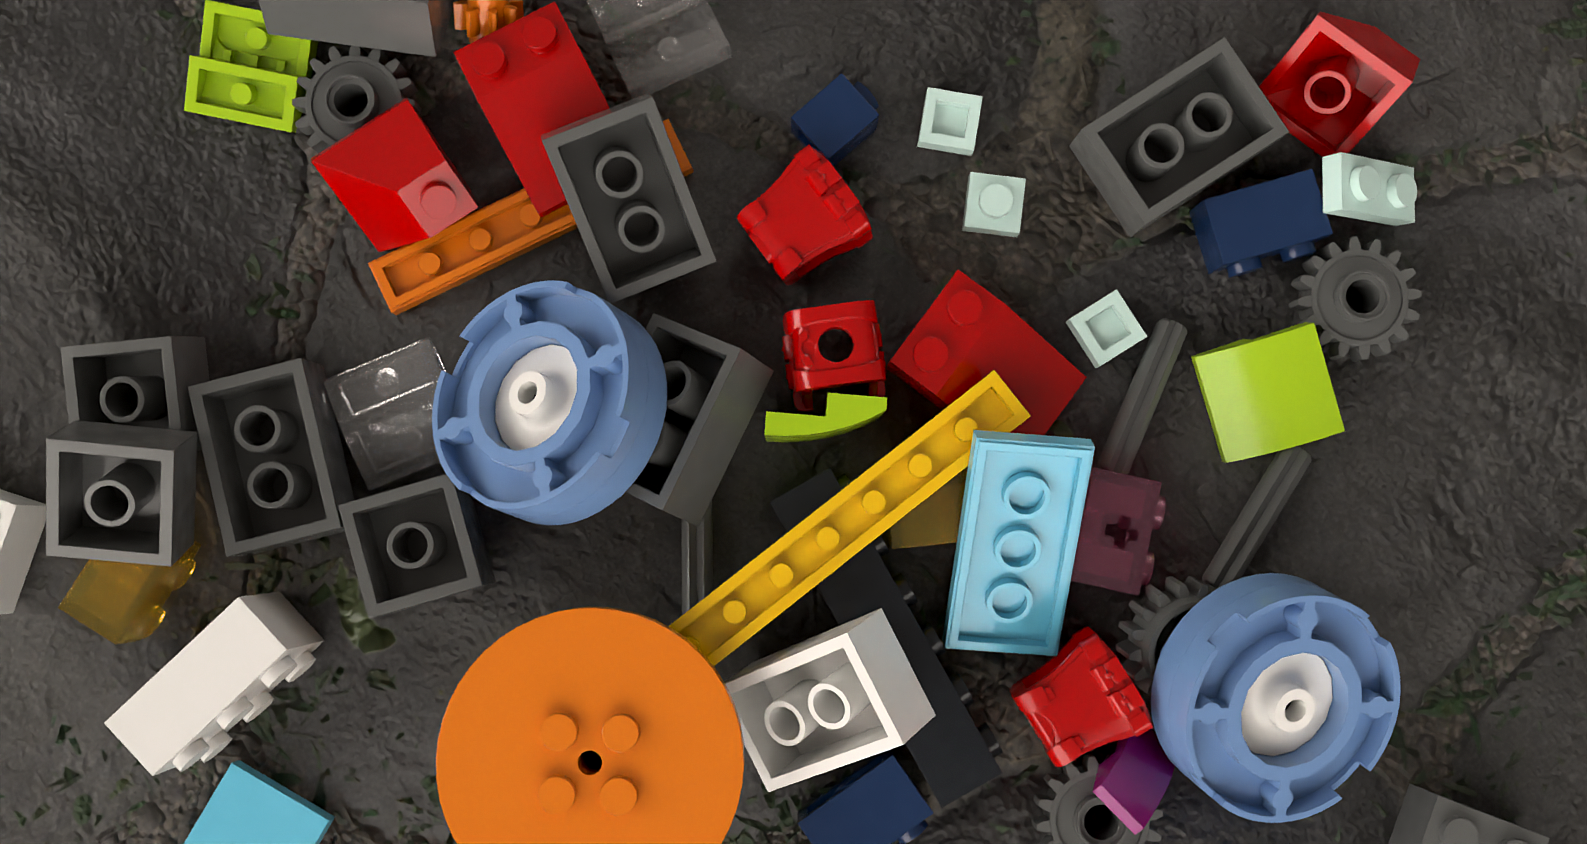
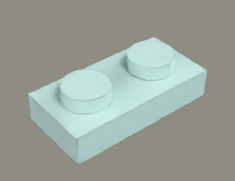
(1368, 189)

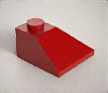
(1338, 82)
(396, 179)

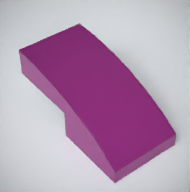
(1134, 779)

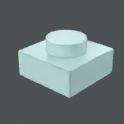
(949, 121)
(993, 204)
(1106, 329)

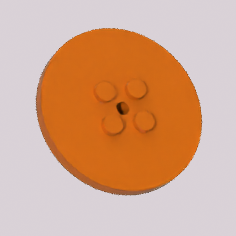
(577, 682)

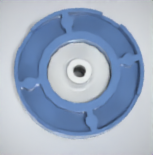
(550, 404)
(1274, 696)

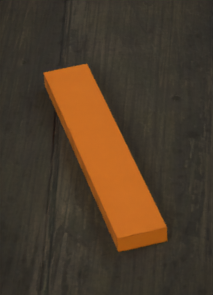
(476, 245)

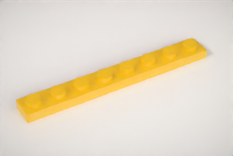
(848, 521)

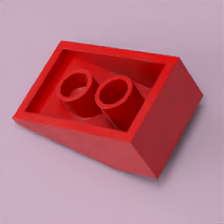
(528, 84)
(969, 337)

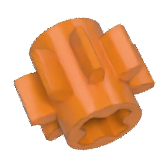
(485, 16)

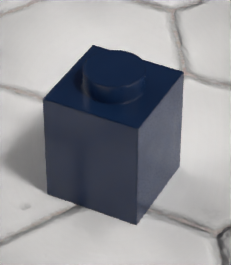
(836, 119)

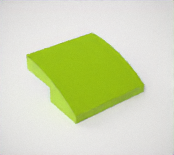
(245, 70)
(1268, 393)
(841, 416)

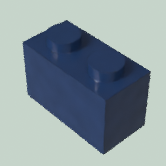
(1261, 222)
(868, 807)

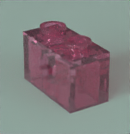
(1138, 510)

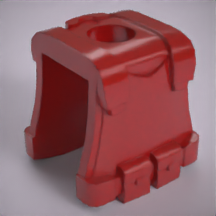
(805, 217)
(811, 371)
(1081, 699)

